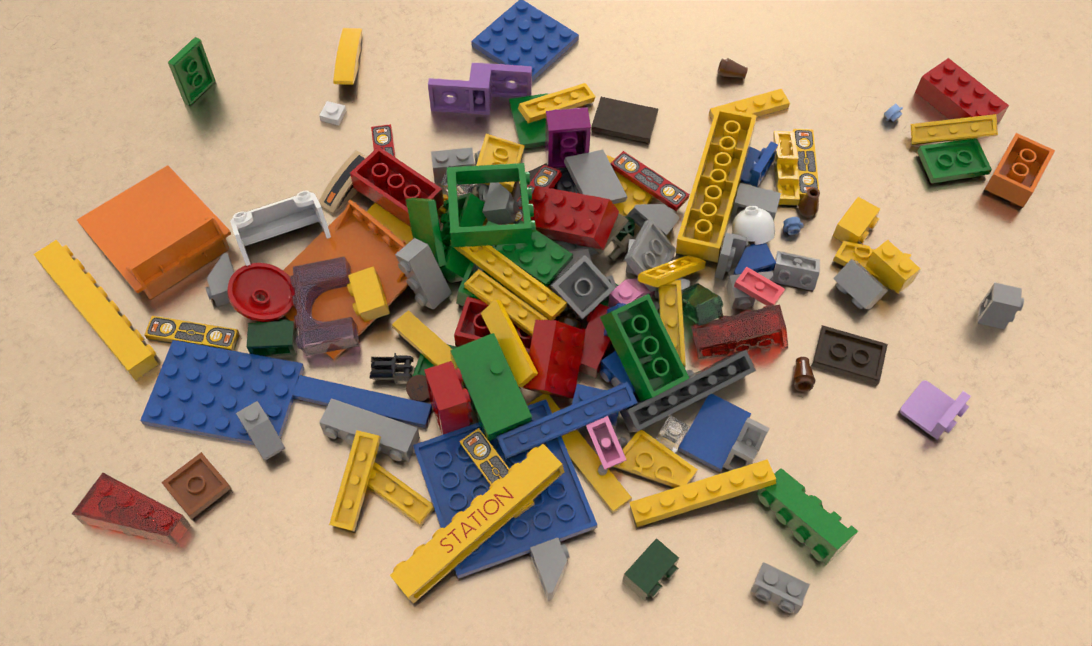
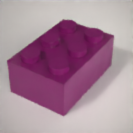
(566, 135)

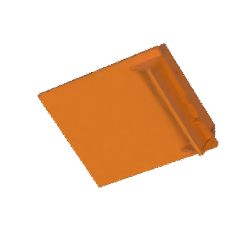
(156, 232)
(364, 245)

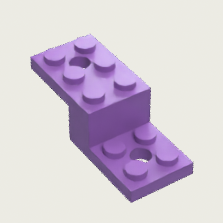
(477, 93)

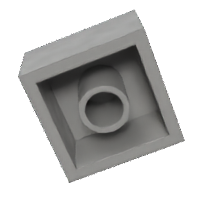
(582, 287)

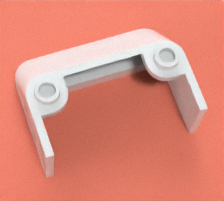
(277, 219)

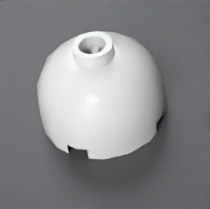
(754, 225)

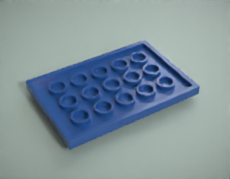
(207, 386)

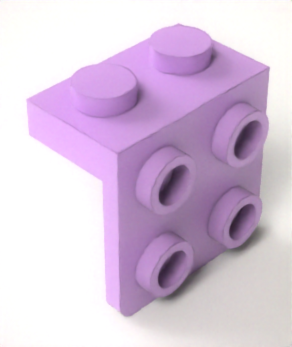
(934, 409)

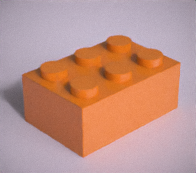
(1019, 170)

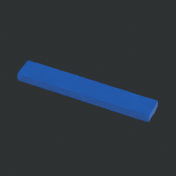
(390, 406)
(566, 420)

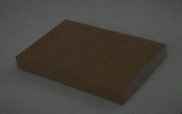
(624, 119)
(849, 355)

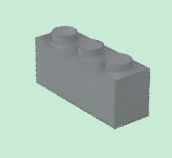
(423, 273)

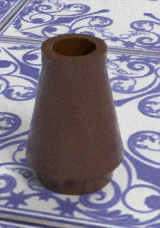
(730, 68)
(810, 202)
(803, 376)

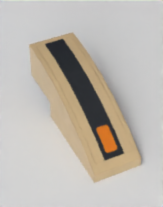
(340, 187)

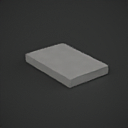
(595, 176)
(649, 250)

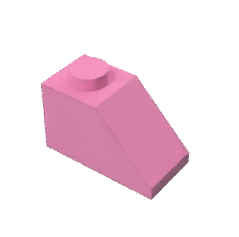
(628, 291)
(606, 442)

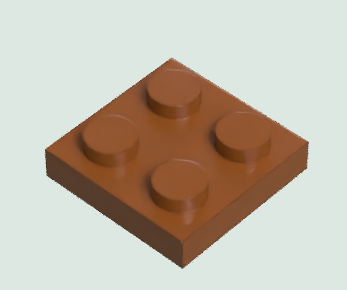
(196, 485)

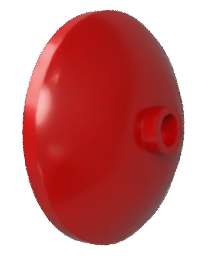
(264, 283)

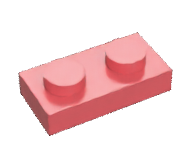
(759, 287)

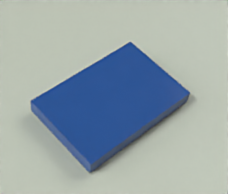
(714, 432)

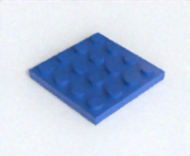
(525, 38)

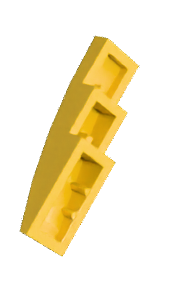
(347, 56)
(786, 168)

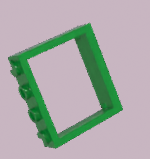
(494, 233)

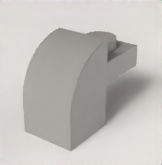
(746, 445)

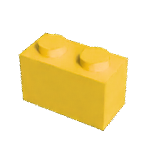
(857, 221)
(893, 266)
(368, 294)

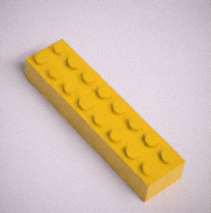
(716, 185)

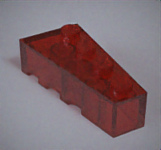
(741, 332)
(126, 510)

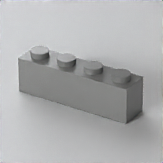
(344, 419)

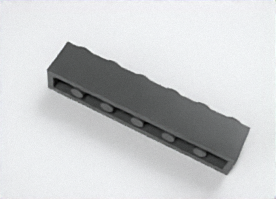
(691, 390)

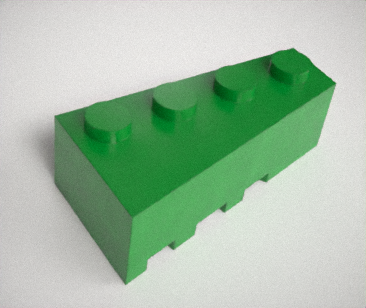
(806, 517)

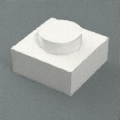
(332, 113)

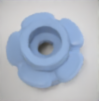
(893, 113)

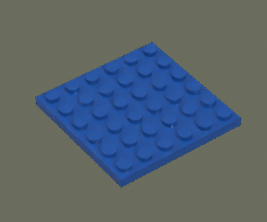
(455, 481)

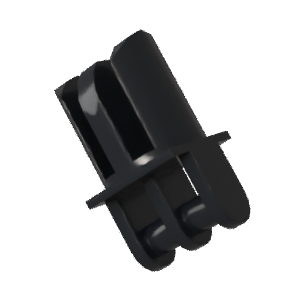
(388, 367)

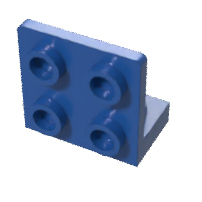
(758, 164)

